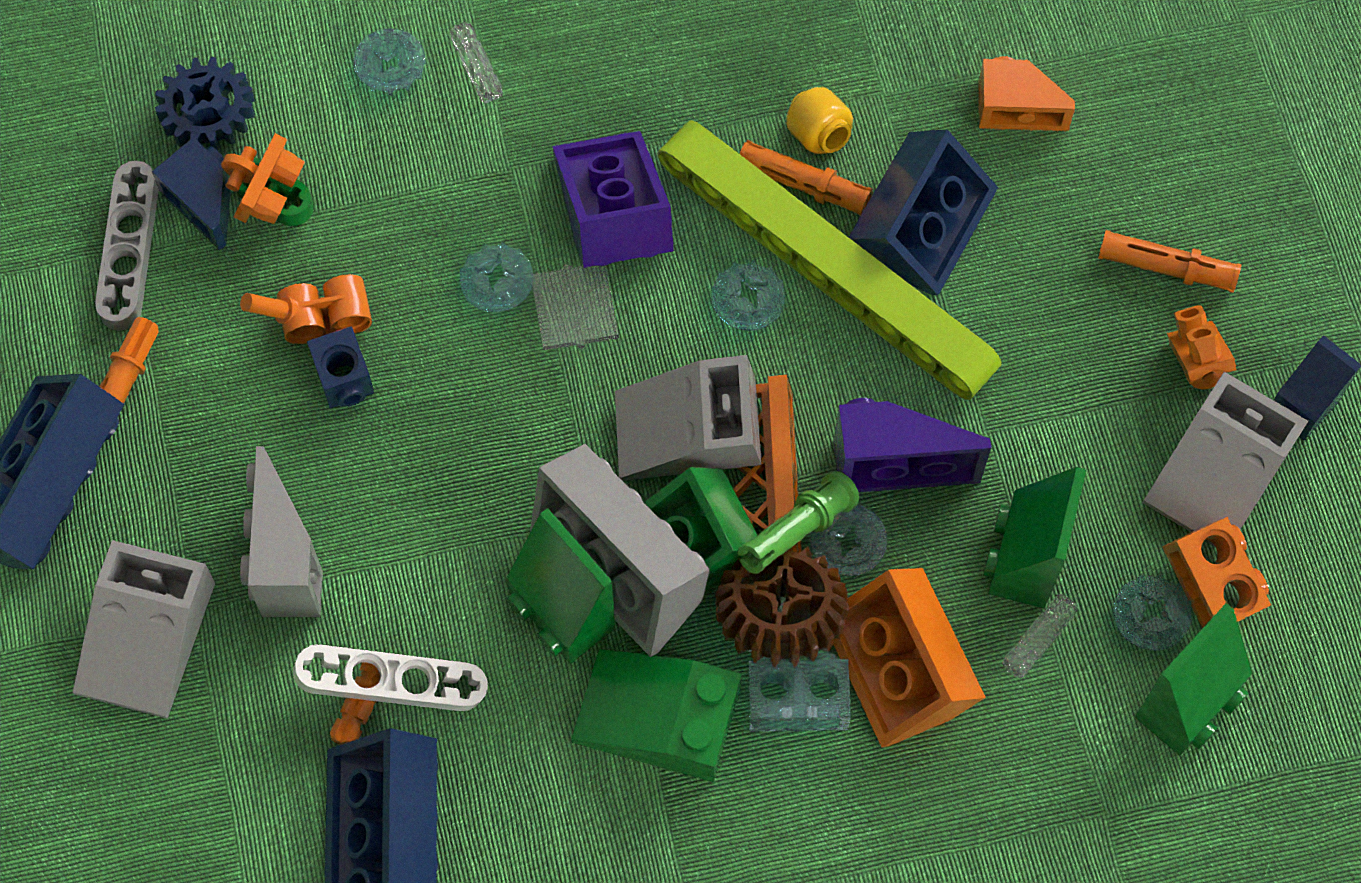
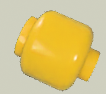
(819, 120)

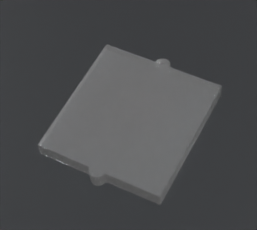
(574, 306)

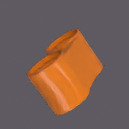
(309, 316)

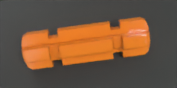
(355, 710)

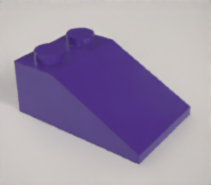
(614, 199)
(900, 448)

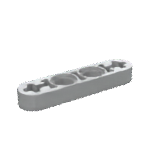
(131, 245)

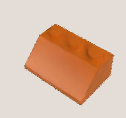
(905, 657)

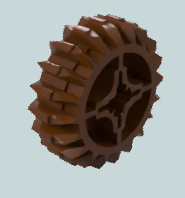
(810, 615)

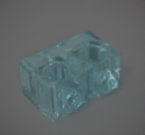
(799, 707)

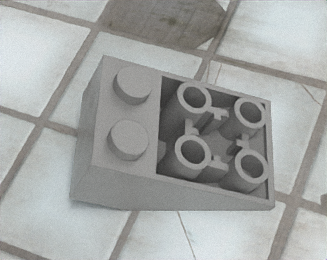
(689, 419)
(1225, 457)
(282, 562)
(141, 628)

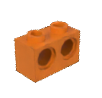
(1206, 581)

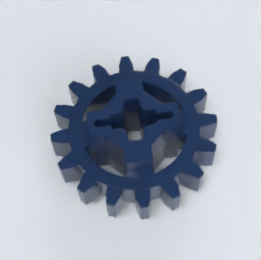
(205, 103)

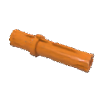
(808, 179)
(1170, 261)

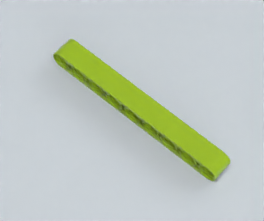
(830, 260)

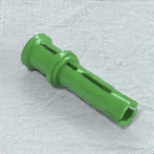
(811, 513)

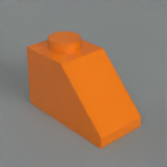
(1021, 97)

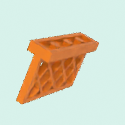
(778, 457)

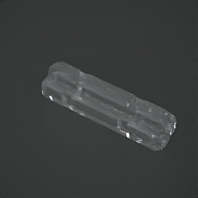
(476, 62)
(1039, 636)

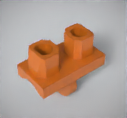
(277, 164)
(1200, 348)

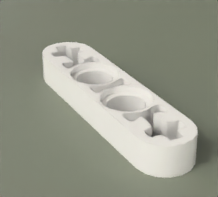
(390, 684)

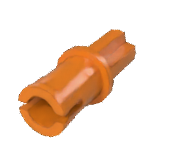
(129, 359)

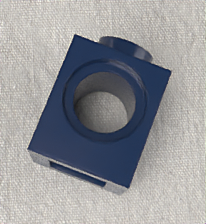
(336, 351)

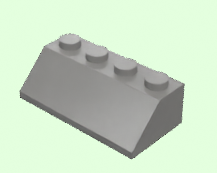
(650, 568)

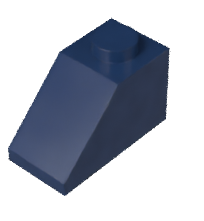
(197, 189)
(1318, 383)

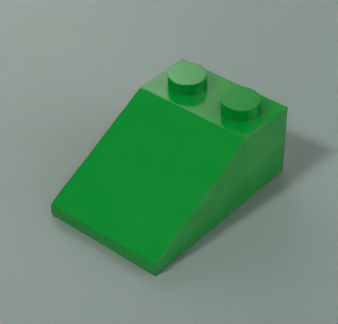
(705, 517)
(1034, 538)
(561, 590)
(1199, 685)
(659, 711)

